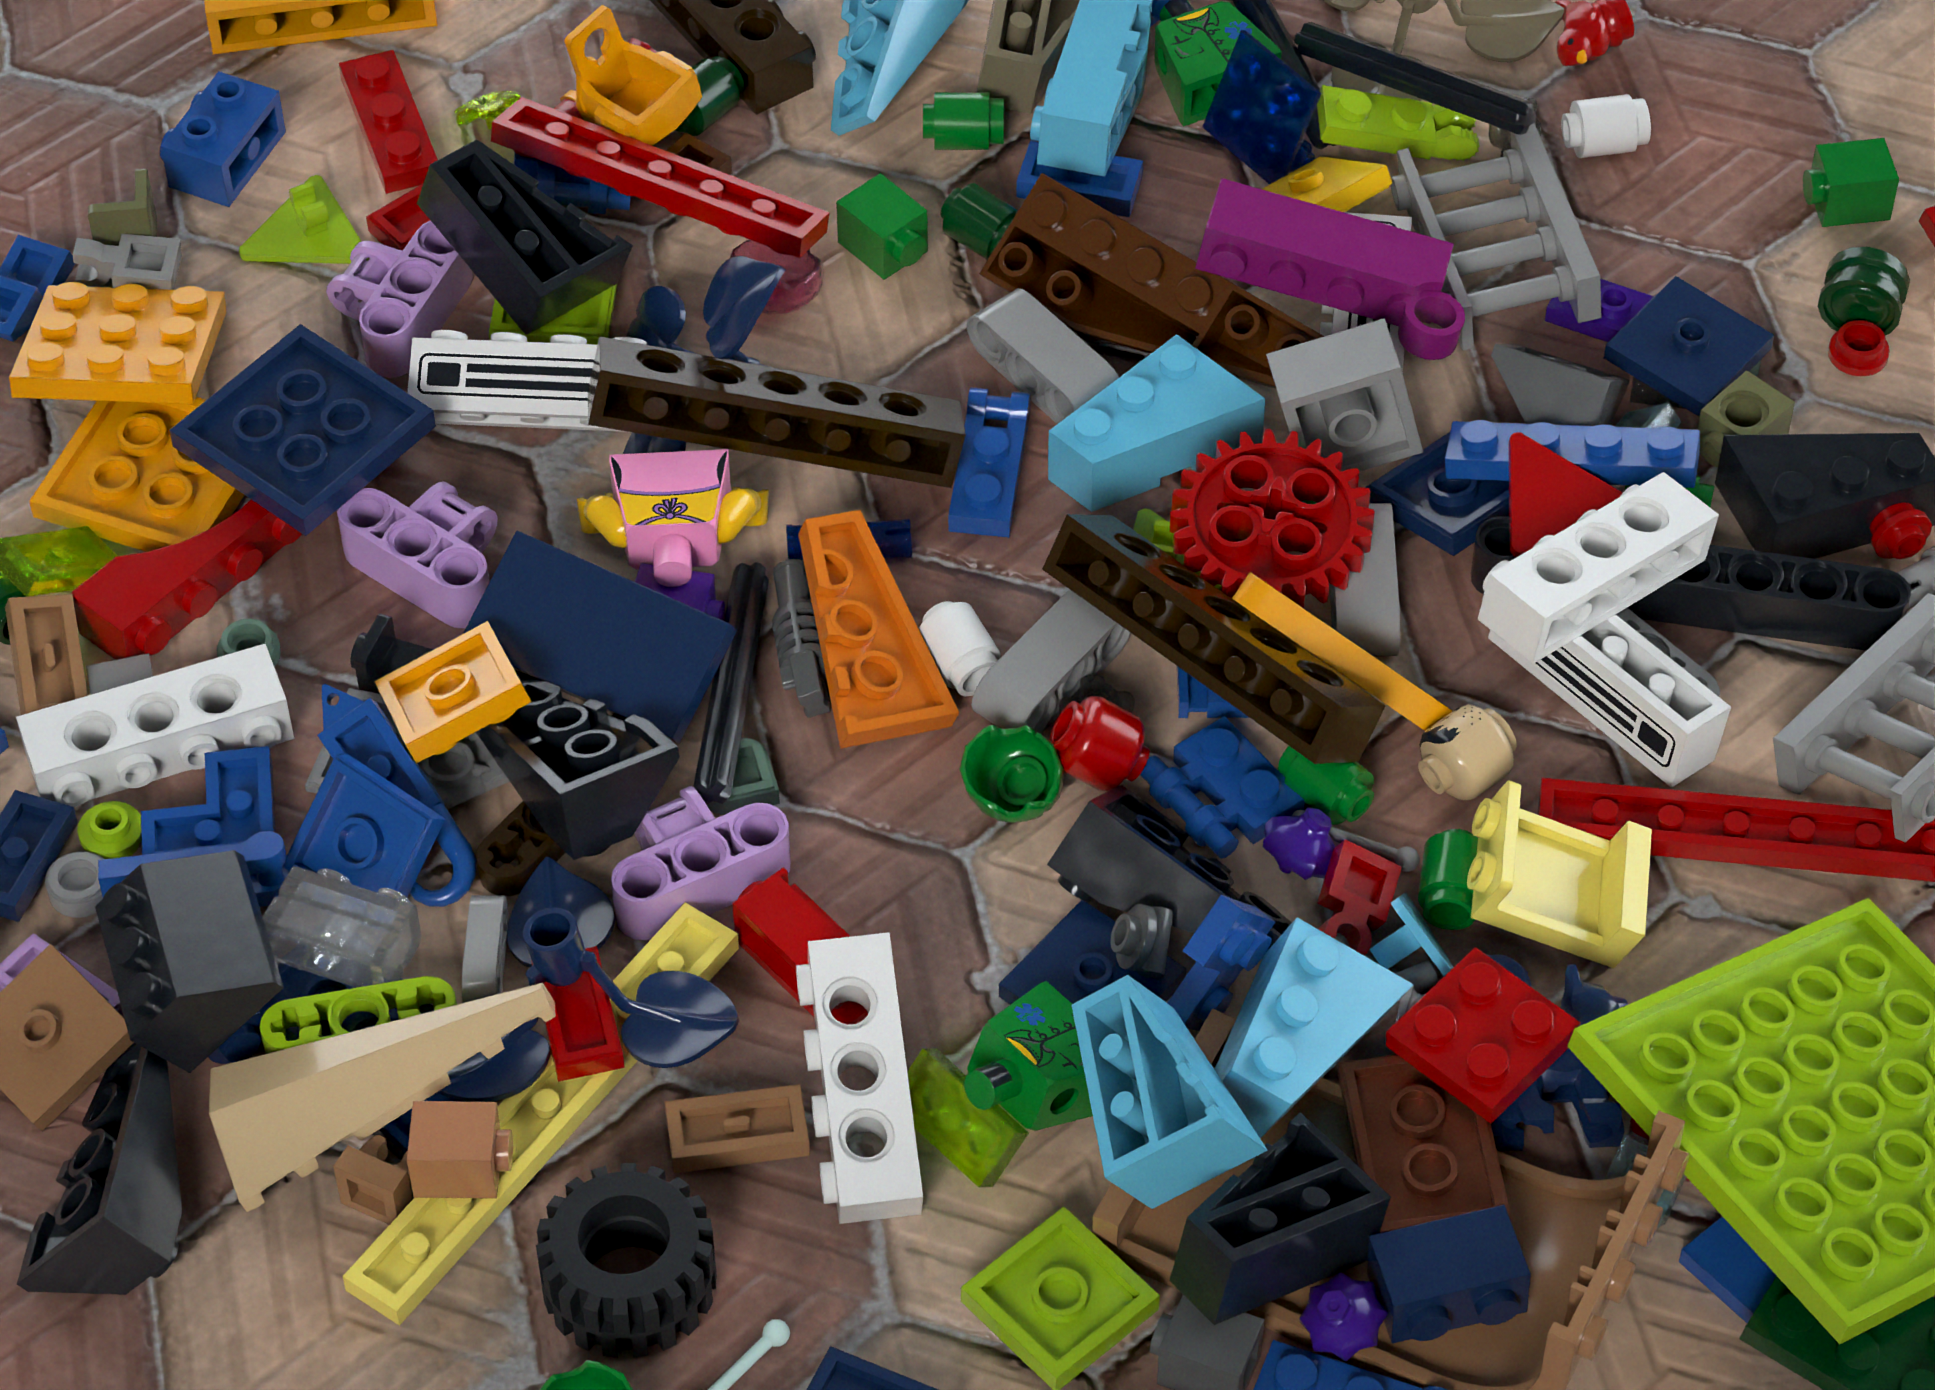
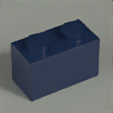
(1449, 1274)

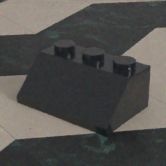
(188, 954)

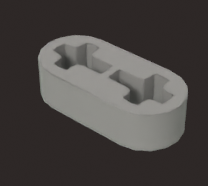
(485, 947)

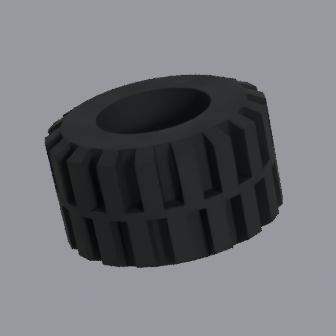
(615, 1214)

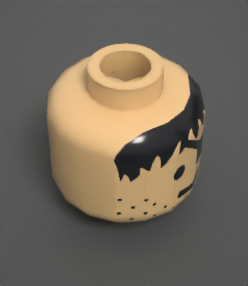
(1467, 752)

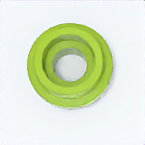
(112, 843)

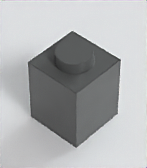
(1206, 1355)

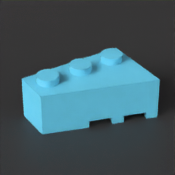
(1094, 86)
(1151, 426)
(1301, 1019)
(1155, 1096)

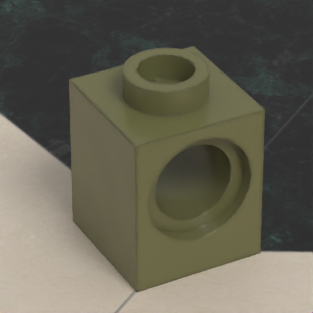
(1743, 409)

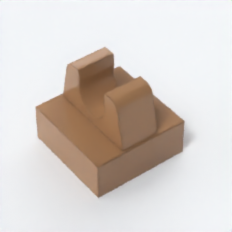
(371, 1183)

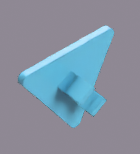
(1410, 938)

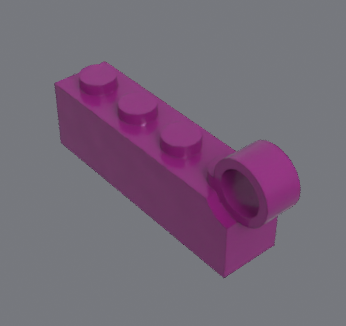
(1335, 263)

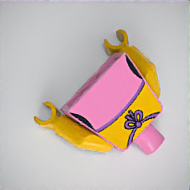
(672, 510)

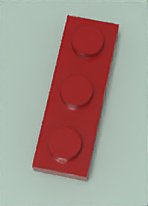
(388, 120)

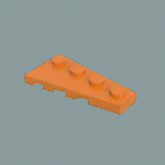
(870, 646)

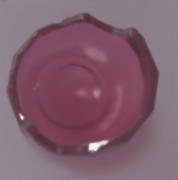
(798, 283)

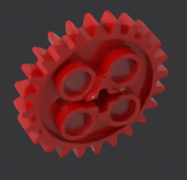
(1272, 517)

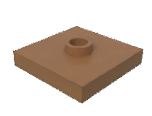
(54, 1037)

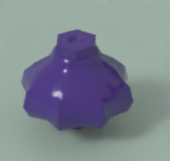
(1300, 843)
(1343, 1316)

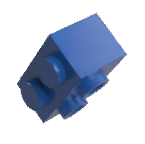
(222, 138)

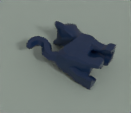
(1567, 1077)

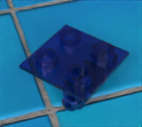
(1262, 111)

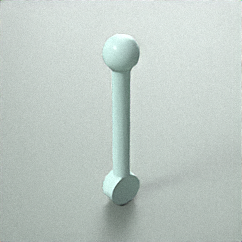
(774, 1334)

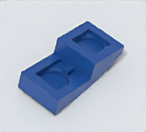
(24, 280)

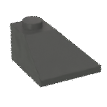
(1558, 389)

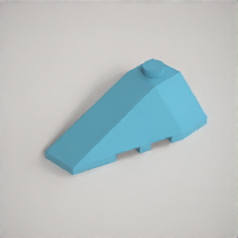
(882, 52)

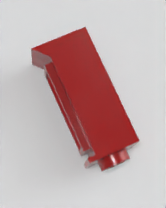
(775, 929)

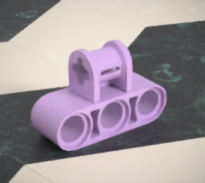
(400, 295)
(422, 550)
(687, 839)

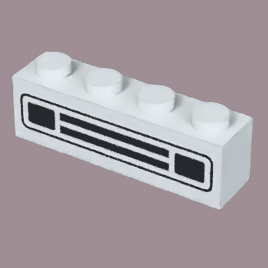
(504, 379)
(1635, 697)

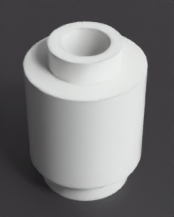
(1606, 125)
(958, 645)

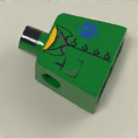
(1195, 50)
(1031, 1062)

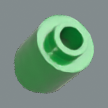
(964, 121)
(1336, 789)
(1443, 879)

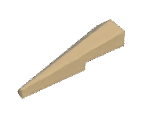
(304, 1099)

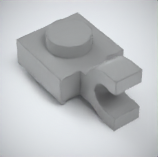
(136, 260)

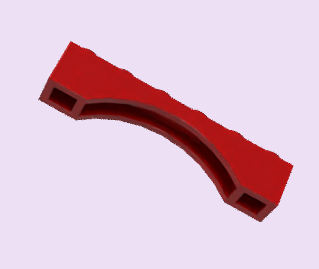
(152, 595)

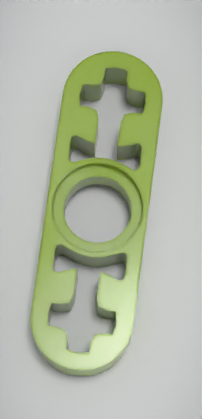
(335, 1006)

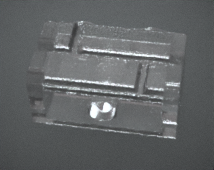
(342, 928)

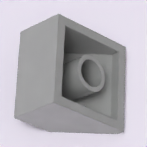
(1348, 396)

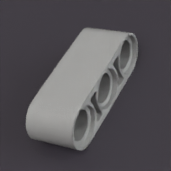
(1039, 354)
(1370, 605)
(1048, 664)

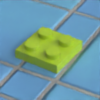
(1060, 1299)

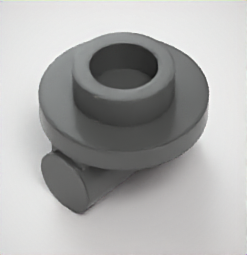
(1143, 940)

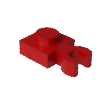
(1358, 893)

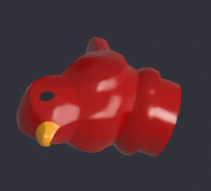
(1592, 29)

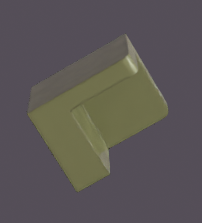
(128, 217)

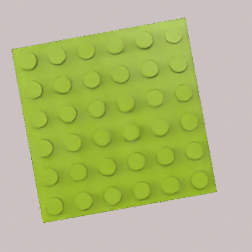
(1800, 1105)

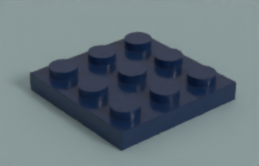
(302, 429)

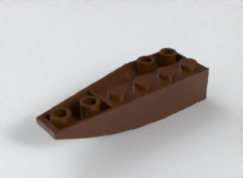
(1131, 287)

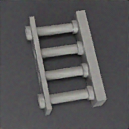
(1539, 201)
(1856, 708)

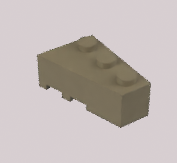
(1024, 49)

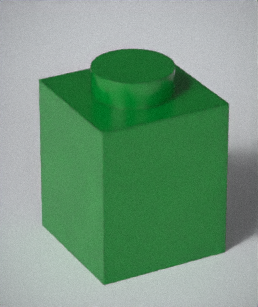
(1851, 182)
(882, 226)

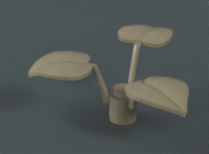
(1494, 30)

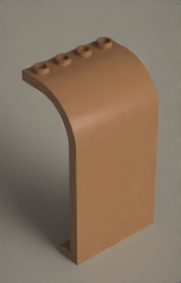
(1569, 1230)

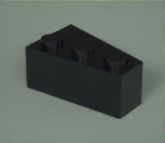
(517, 238)
(1821, 489)
(1278, 1226)

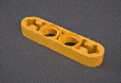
(1340, 652)

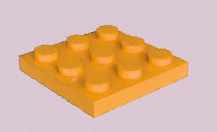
(119, 344)
(131, 480)

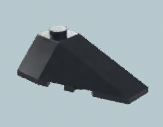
(1134, 855)
(120, 1190)

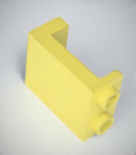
(1559, 880)

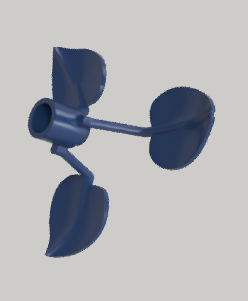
(730, 309)
(552, 923)

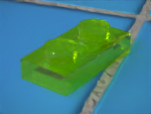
(52, 559)
(971, 1138)

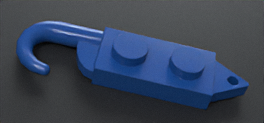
(369, 737)

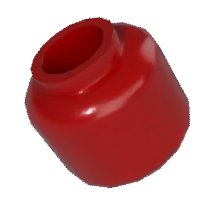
(1100, 743)

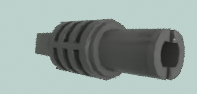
(798, 639)

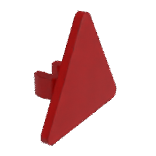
(1547, 492)

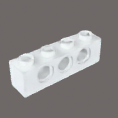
(1596, 567)
(155, 727)
(864, 973)

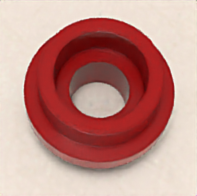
(1859, 349)
(1899, 531)

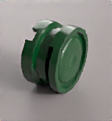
(1864, 287)

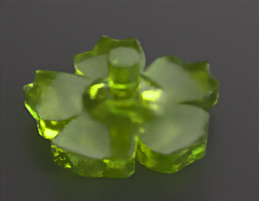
(486, 107)

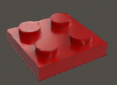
(1482, 1035)

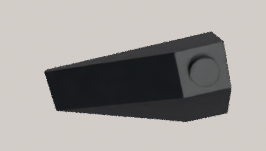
(579, 767)

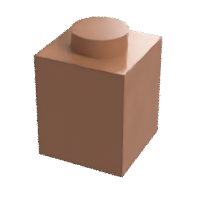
(457, 1149)

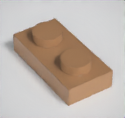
(45, 651)
(737, 1128)

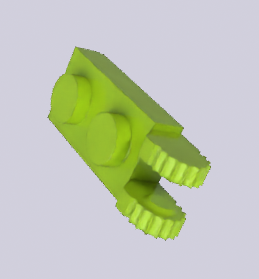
(1394, 124)

